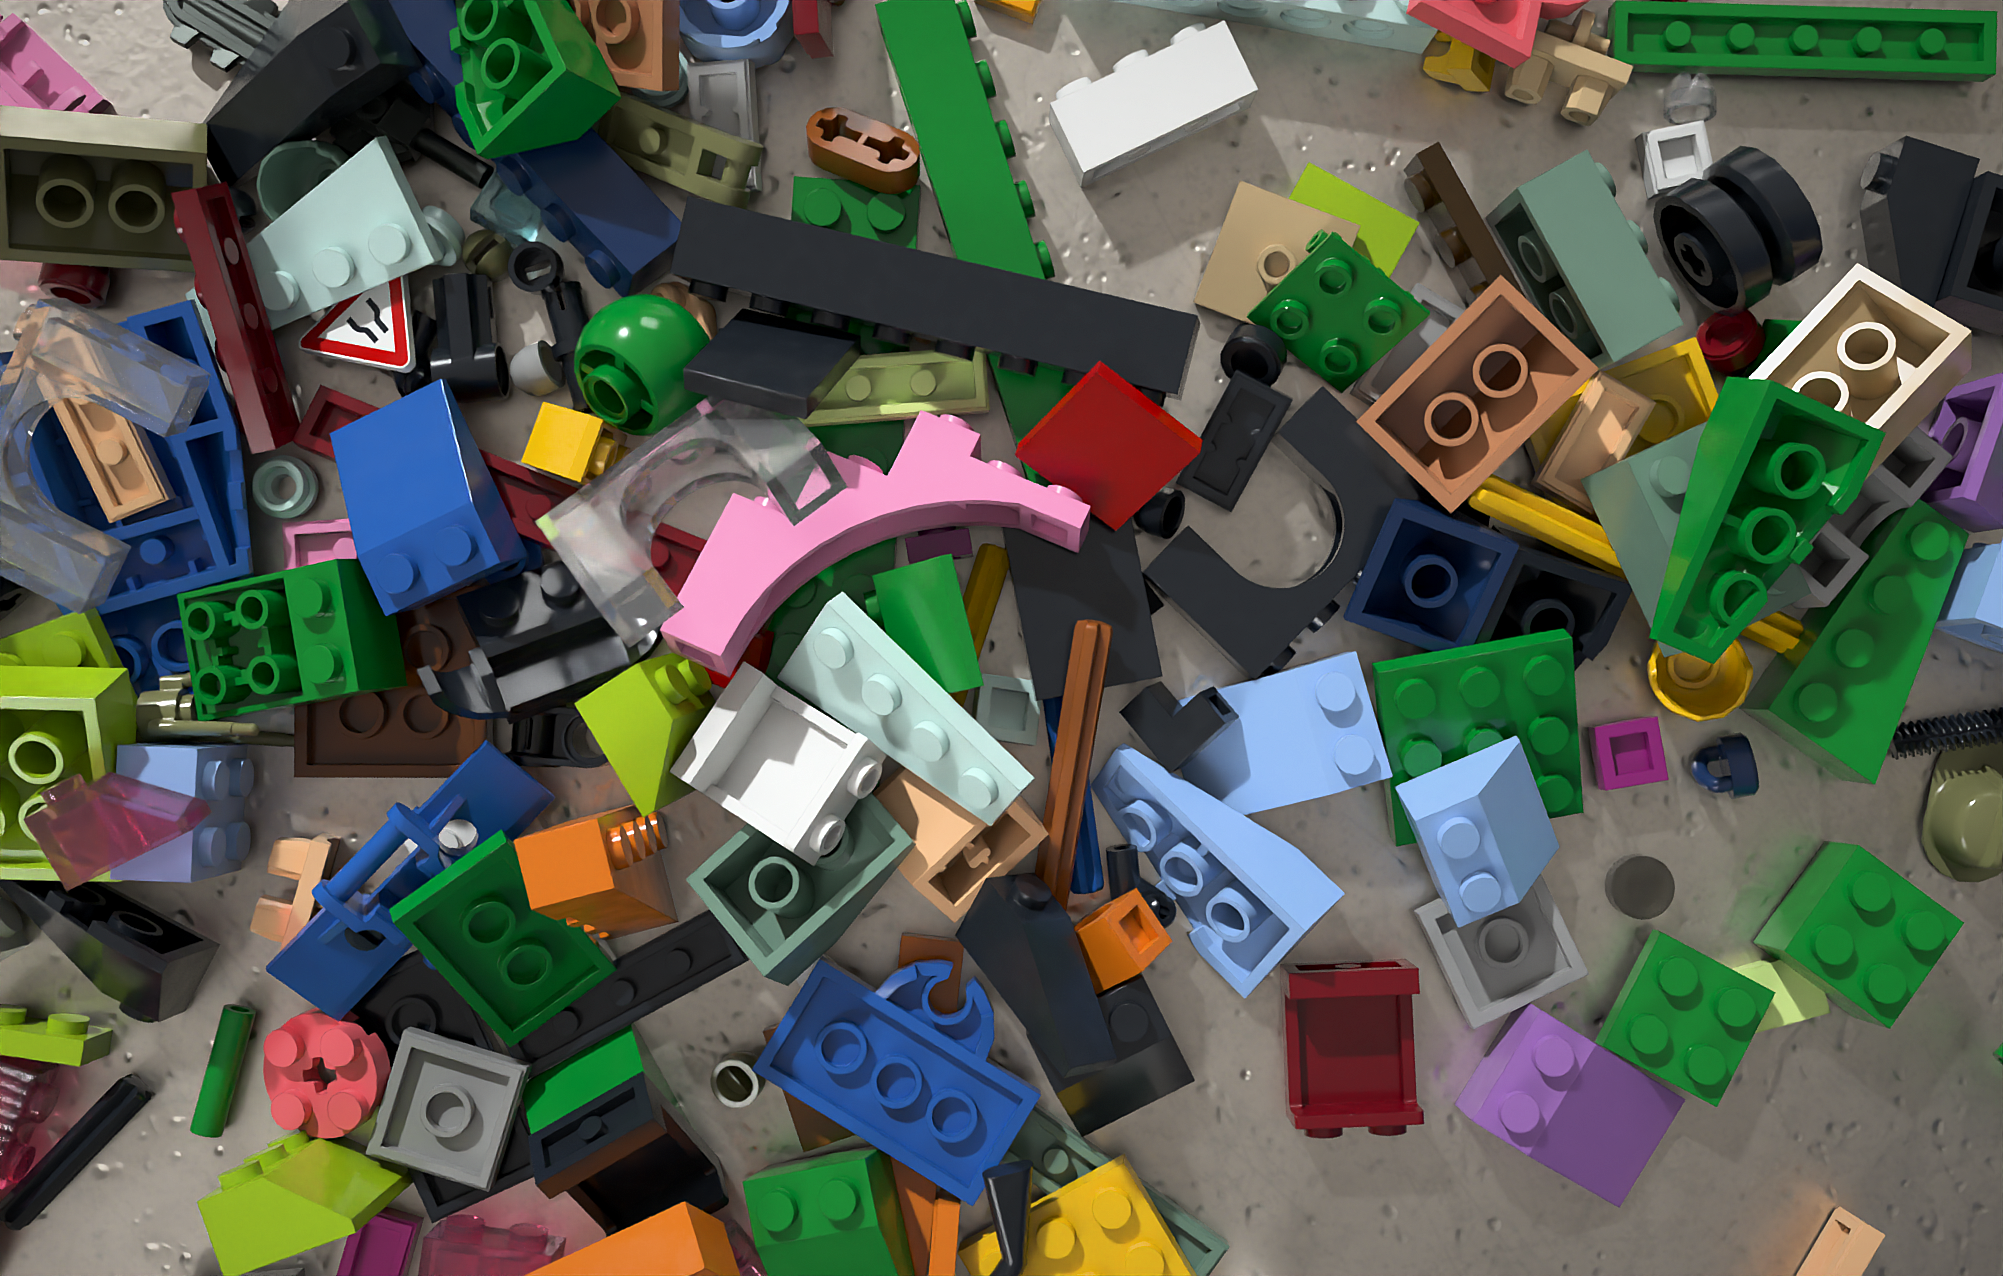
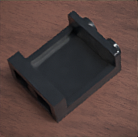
(627, 1158)

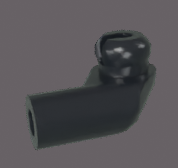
(424, 335)
(1125, 876)

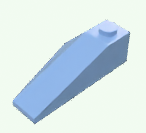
(1231, 877)

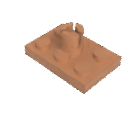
(635, 39)

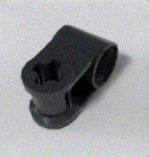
(553, 740)

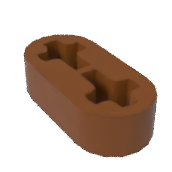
(863, 150)

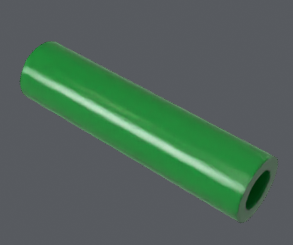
(222, 1070)

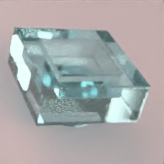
(506, 213)

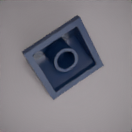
(1430, 576)

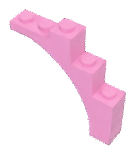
(935, 482)

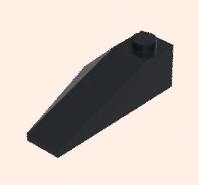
(304, 78)
(1553, 592)
(119, 944)

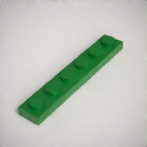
(1804, 40)

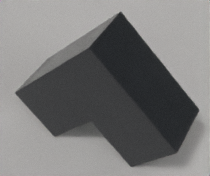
(1175, 731)

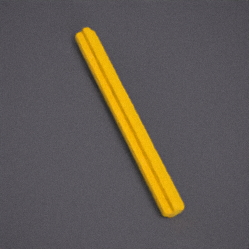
(1590, 543)

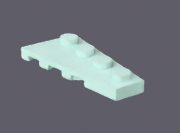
(339, 240)
(883, 694)

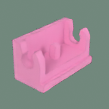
(39, 76)

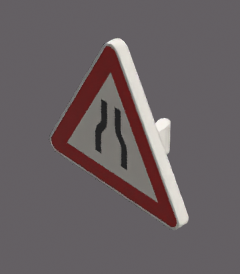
(367, 329)

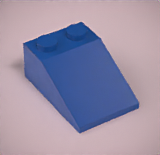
(422, 501)

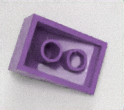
(1569, 1103)

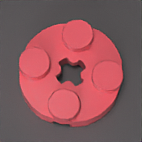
(299, 1093)

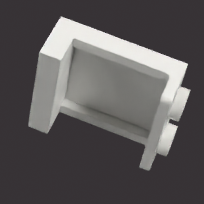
(780, 764)

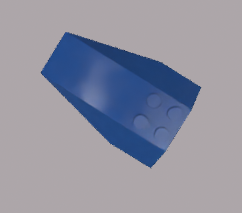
(176, 545)

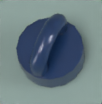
(1736, 765)

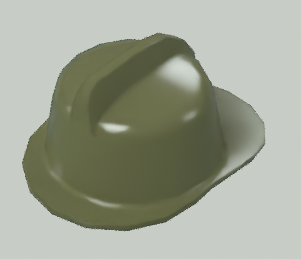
(1966, 813)

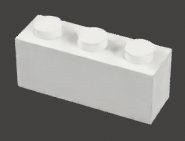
(1151, 101)

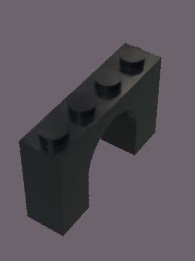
(1258, 622)

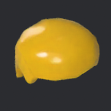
(1698, 687)

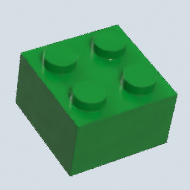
(1859, 932)

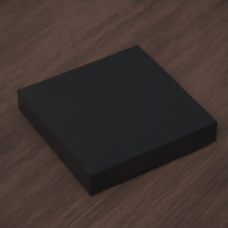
(772, 363)

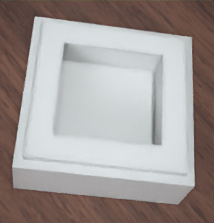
(1672, 156)

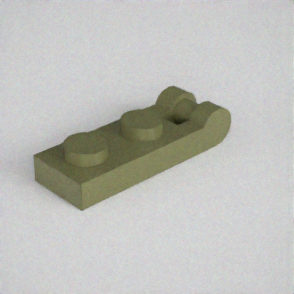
(680, 150)

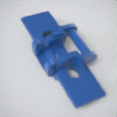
(353, 935)

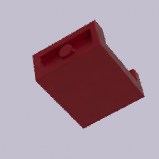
(1350, 1046)

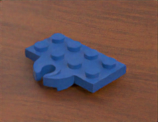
(902, 1070)

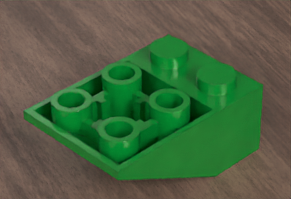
(289, 640)

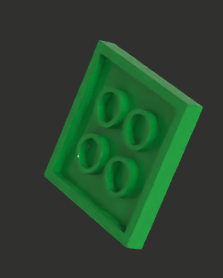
(1473, 697)

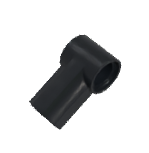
(468, 339)

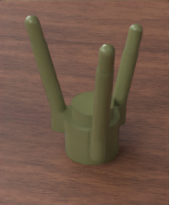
(172, 716)

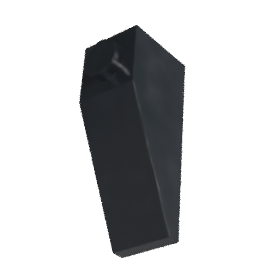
(1914, 212)
(1038, 968)

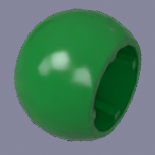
(635, 360)

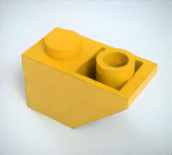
(573, 444)

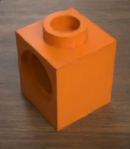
(1120, 940)

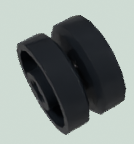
(1738, 231)

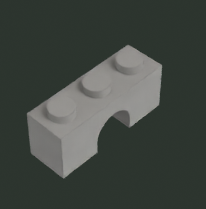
(1891, 487)

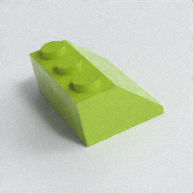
(296, 1199)

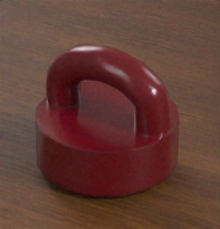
(77, 283)
(1730, 342)

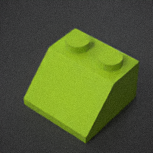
(647, 722)

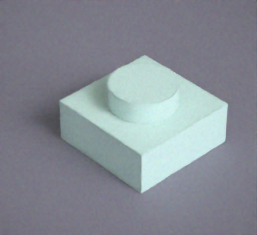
(1007, 709)

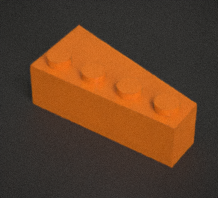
(600, 872)

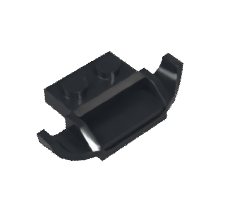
(534, 648)

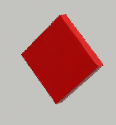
(1109, 445)

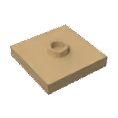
(1260, 247)

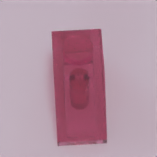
(108, 823)

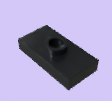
(1235, 440)

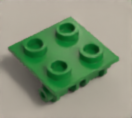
(1338, 311)

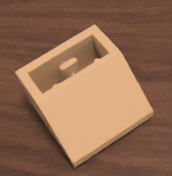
(952, 844)

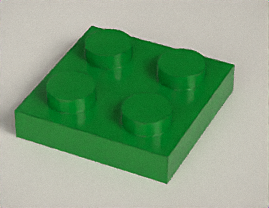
(1685, 1017)

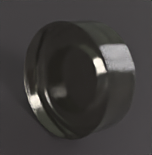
(1639, 886)

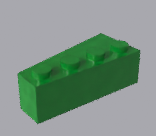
(1860, 654)

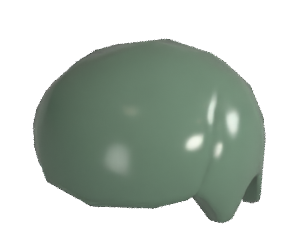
(294, 171)

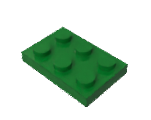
(494, 948)

